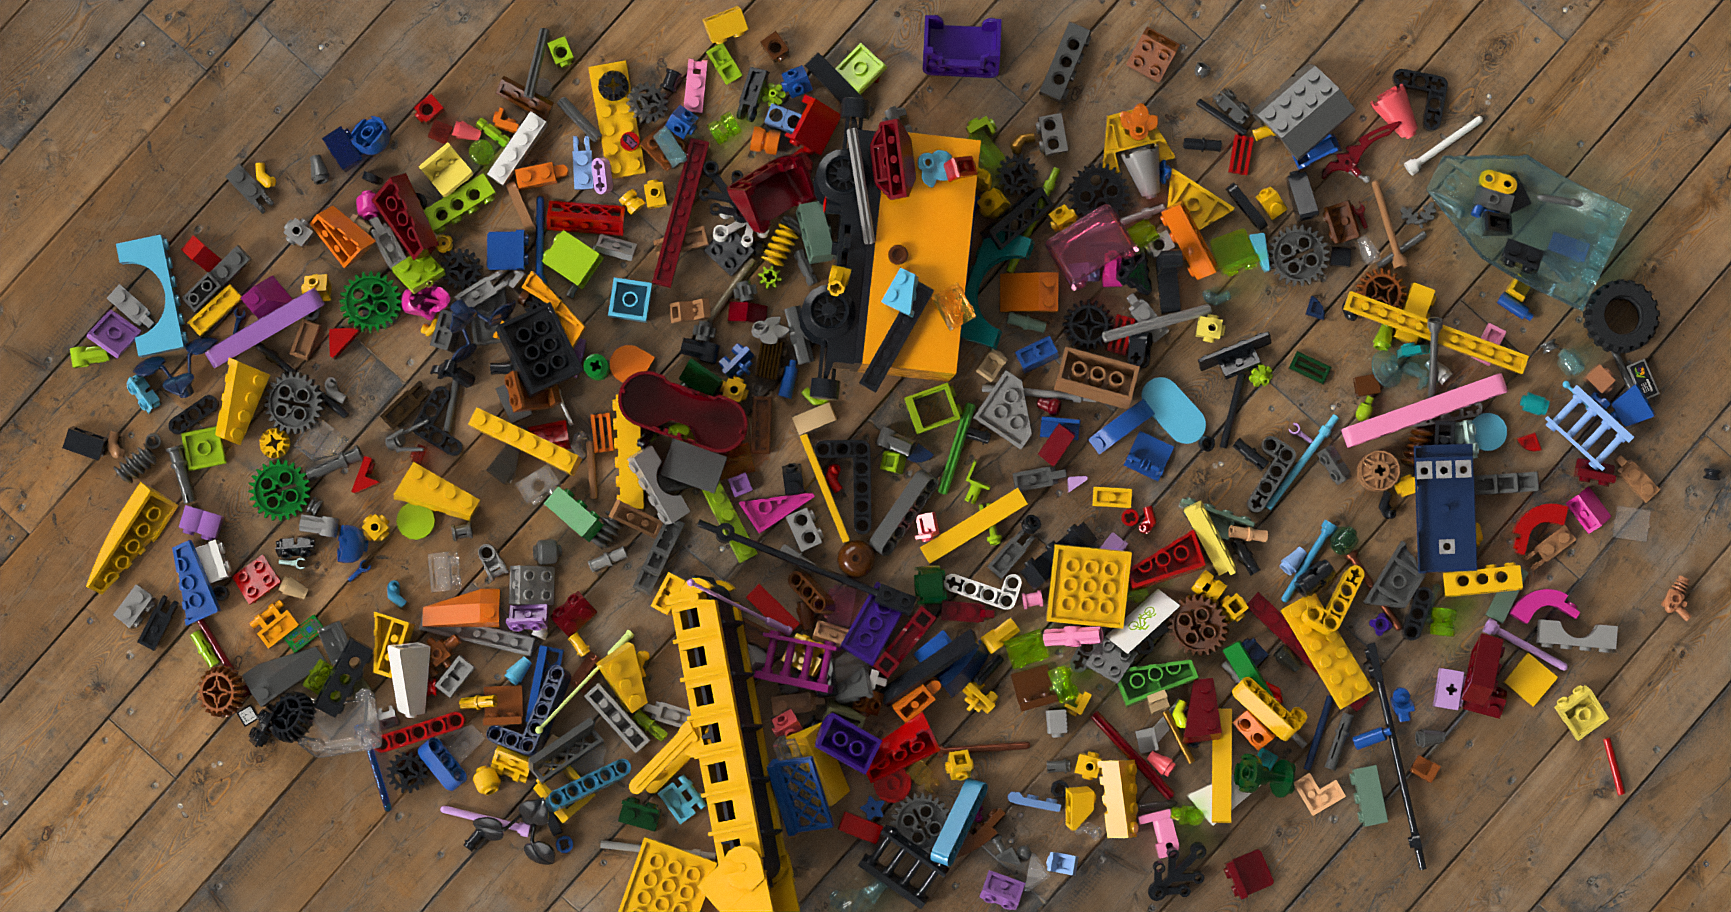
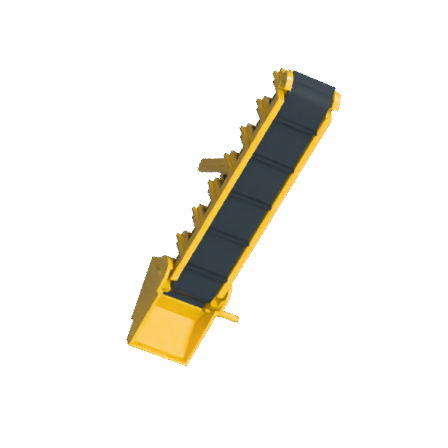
(732, 753)

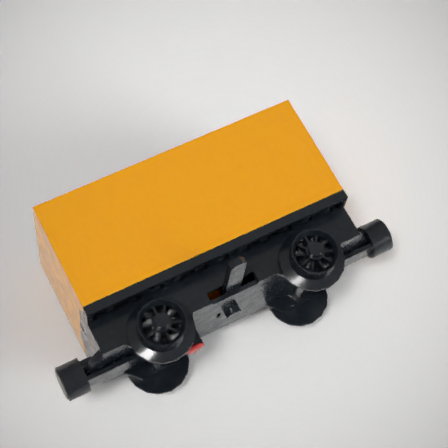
(931, 226)

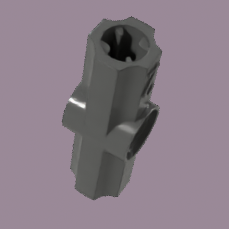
(798, 339)

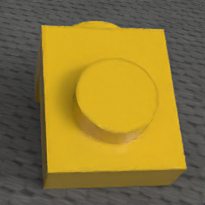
(1271, 202)

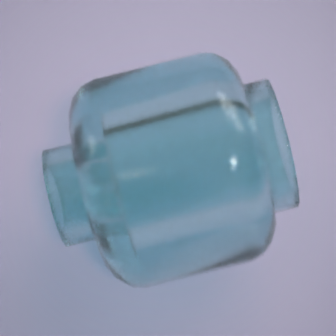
(1571, 362)

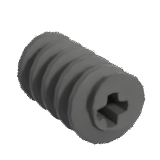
(136, 464)
(606, 531)

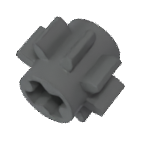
(745, 291)
(704, 331)

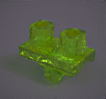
(1062, 684)
(1187, 815)

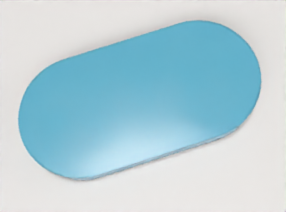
(1174, 410)

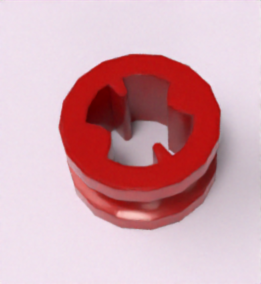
(1131, 523)
(431, 688)

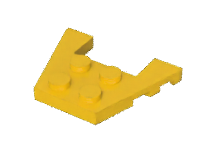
(1119, 139)

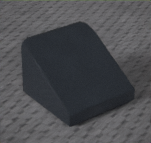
(1340, 257)

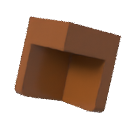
(1424, 769)

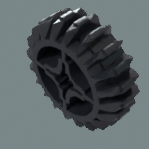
(1078, 325)
(292, 717)

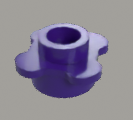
(1386, 625)

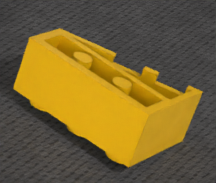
(388, 632)
(624, 677)

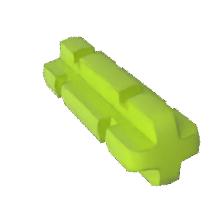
(492, 132)

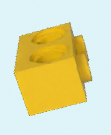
(670, 585)

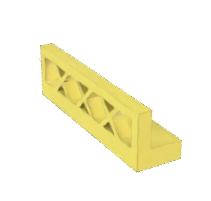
(1210, 538)

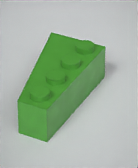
(1147, 680)

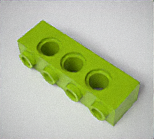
(462, 194)

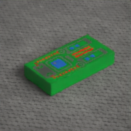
(303, 633)

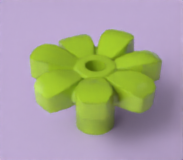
(776, 98)
(1261, 375)

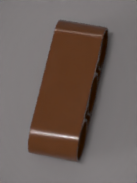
(818, 595)

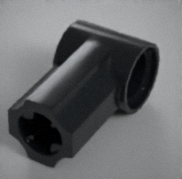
(704, 351)

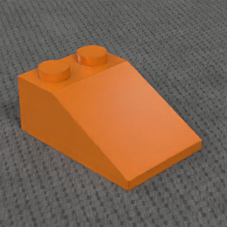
(1029, 292)

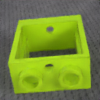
(950, 393)

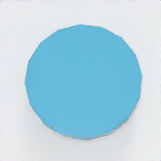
(1489, 431)

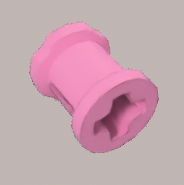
(1032, 599)

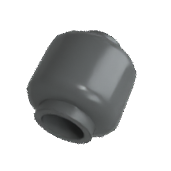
(547, 551)

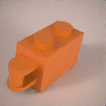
(540, 175)
(917, 700)

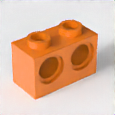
(1253, 730)

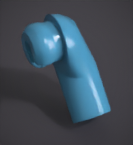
(393, 593)

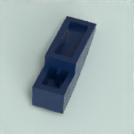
(964, 670)

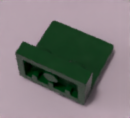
(639, 814)

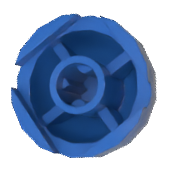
(371, 136)
(351, 544)

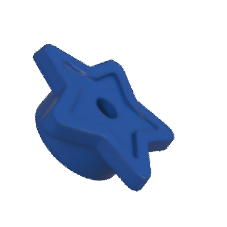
(1165, 172)
(872, 803)

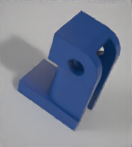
(1327, 146)

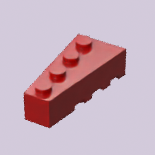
(1170, 562)
(903, 747)

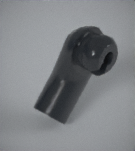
(1385, 507)

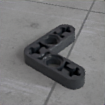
(1433, 93)
(423, 416)

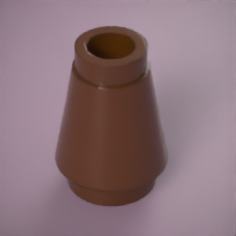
(805, 615)

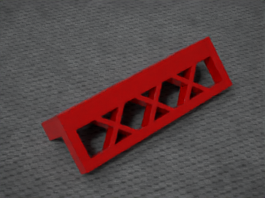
(585, 221)

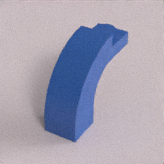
(1121, 426)

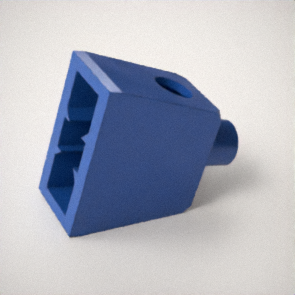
(1632, 407)

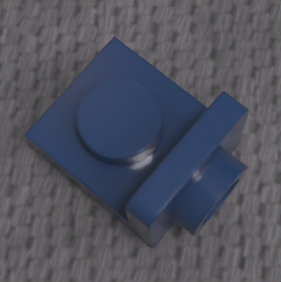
(1254, 650)

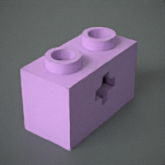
(1445, 679)

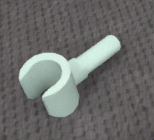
(291, 562)

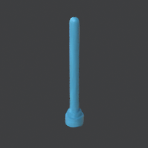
(1327, 529)

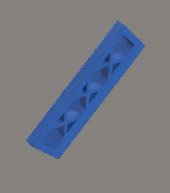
(538, 675)

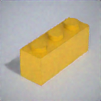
(1418, 303)

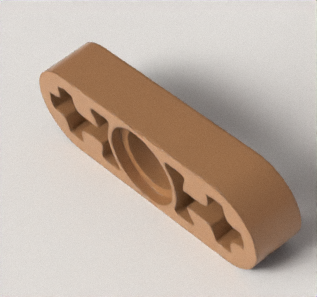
(521, 207)

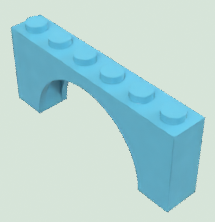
(168, 332)

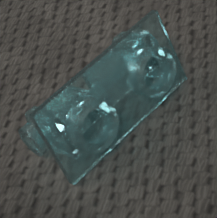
(670, 146)

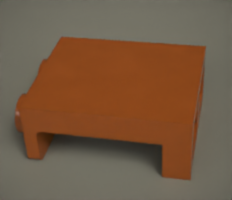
(521, 402)

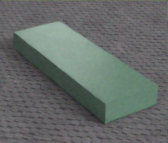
(1503, 601)

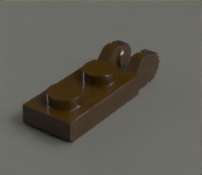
(404, 406)

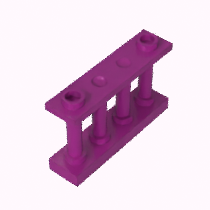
(785, 675)

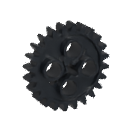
(1083, 183)

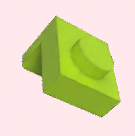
(976, 124)

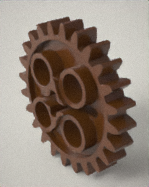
(1214, 620)

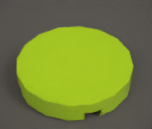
(415, 521)

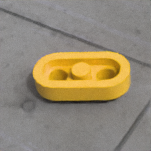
(1497, 182)

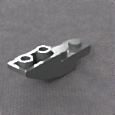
(217, 279)

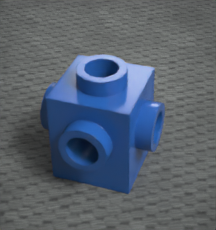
(796, 82)
(682, 122)

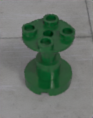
(1251, 774)

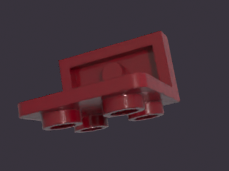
(1248, 874)

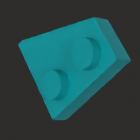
(1410, 349)

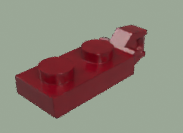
(965, 612)

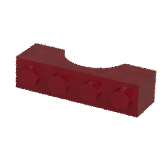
(904, 642)

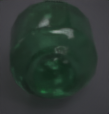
(1344, 540)

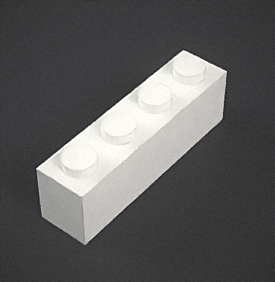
(517, 149)

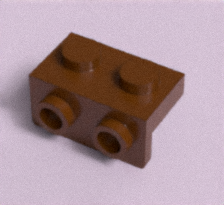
(1341, 222)

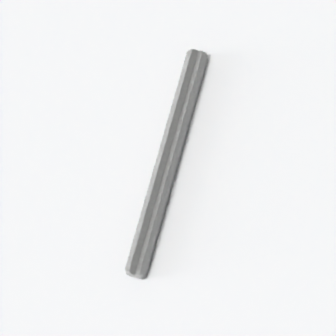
(860, 185)
(1155, 323)

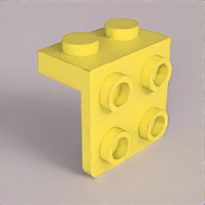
(446, 170)

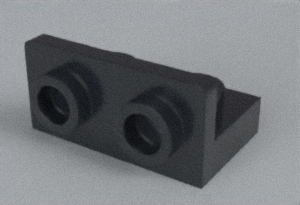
(1522, 256)

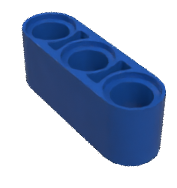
(442, 764)

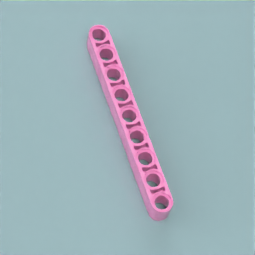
(1424, 410)

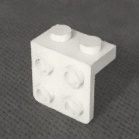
(214, 561)

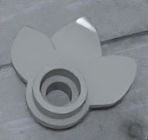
(769, 330)

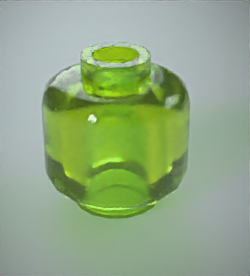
(486, 157)

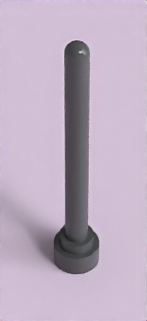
(1434, 325)

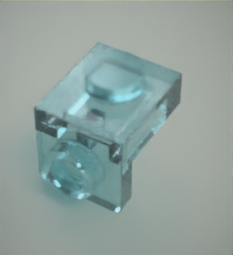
(1414, 370)

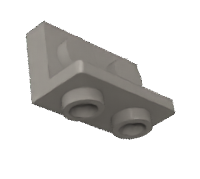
(134, 607)

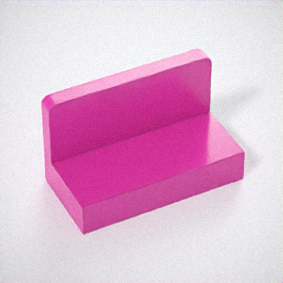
(1588, 510)

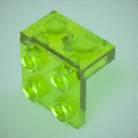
(1234, 252)

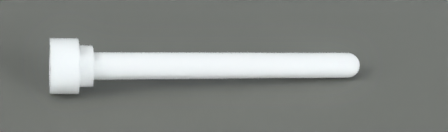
(1414, 165)

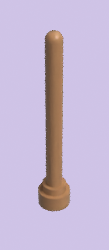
(1399, 260)

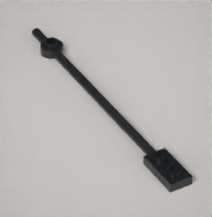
(885, 595)
(1375, 672)

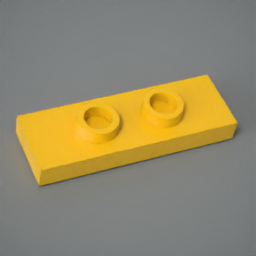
(215, 310)

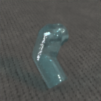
(1215, 299)

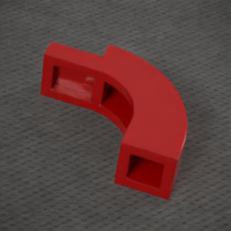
(1543, 513)

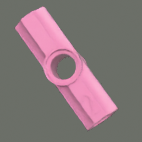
(1073, 636)

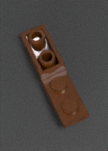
(982, 834)

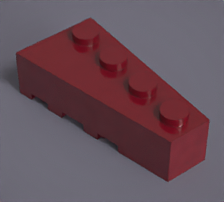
(406, 216)

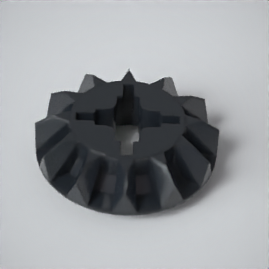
(620, 91)

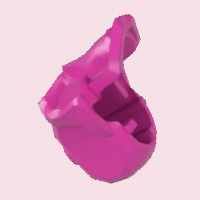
(425, 302)

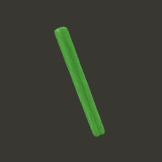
(956, 448)

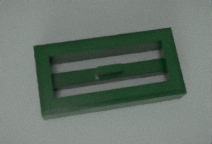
(1294, 361)

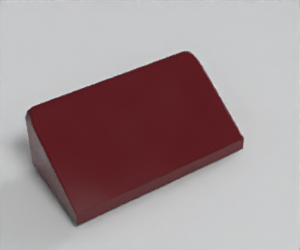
(1056, 444)

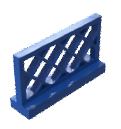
(786, 801)

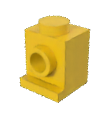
(1406, 486)

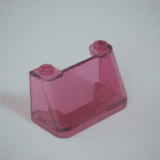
(1090, 245)

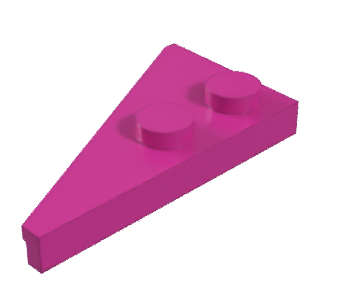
(768, 511)

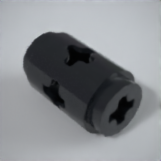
(1321, 572)

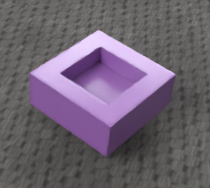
(740, 485)

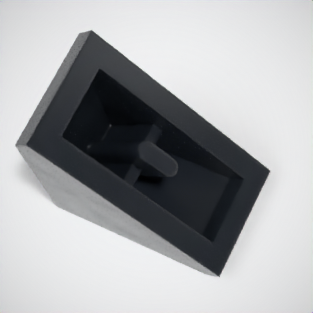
(1496, 224)

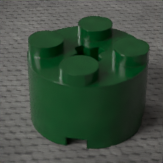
(929, 585)

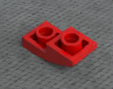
(860, 827)

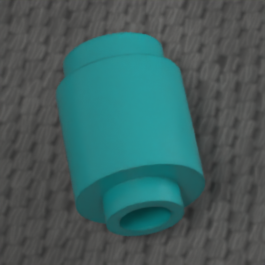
(1534, 404)

